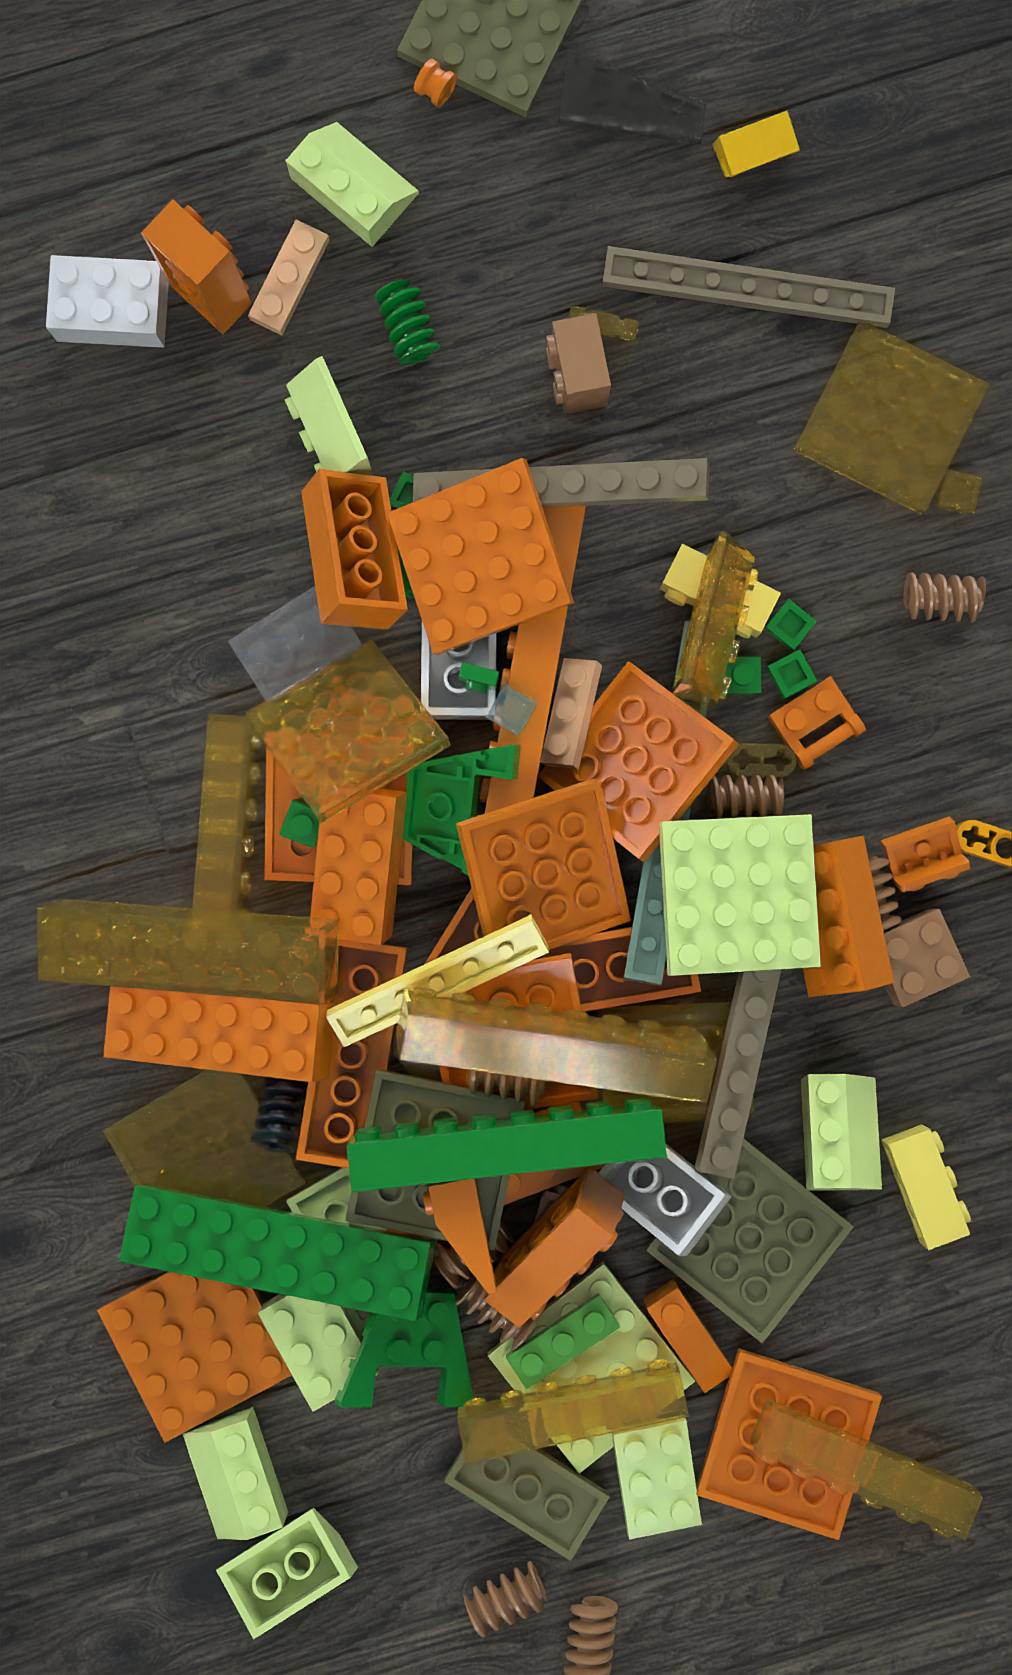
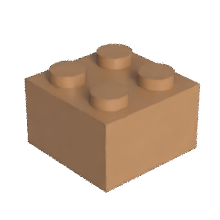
(580, 364)
(922, 958)

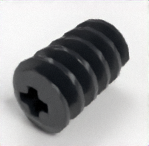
(278, 1114)

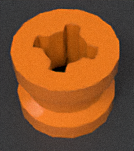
(435, 83)

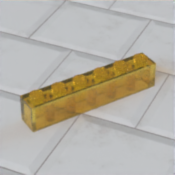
(226, 814)
(571, 1411)
(865, 1469)

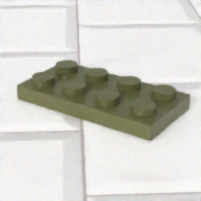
(533, 1495)

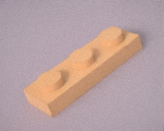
(288, 277)
(571, 713)

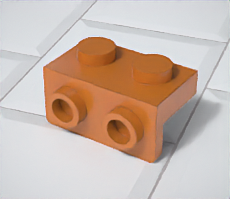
(924, 855)

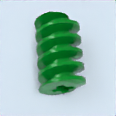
(405, 323)

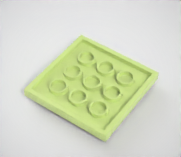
(739, 894)
(629, 1346)

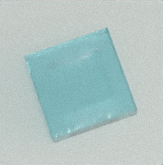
(511, 710)

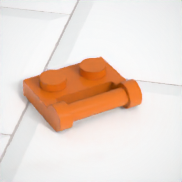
(809, 713)

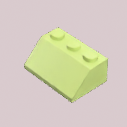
(350, 181)
(326, 421)
(841, 1132)
(236, 1476)
(287, 1571)

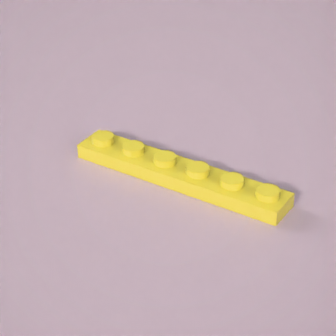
(446, 975)

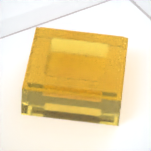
(959, 492)

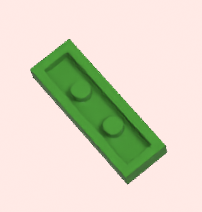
(562, 1341)

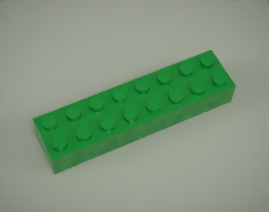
(505, 1145)
(278, 1251)

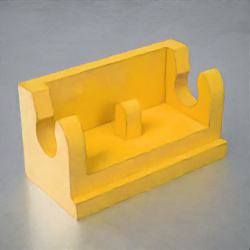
(756, 144)

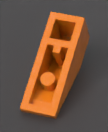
(461, 1222)
(688, 1335)

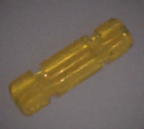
(610, 324)

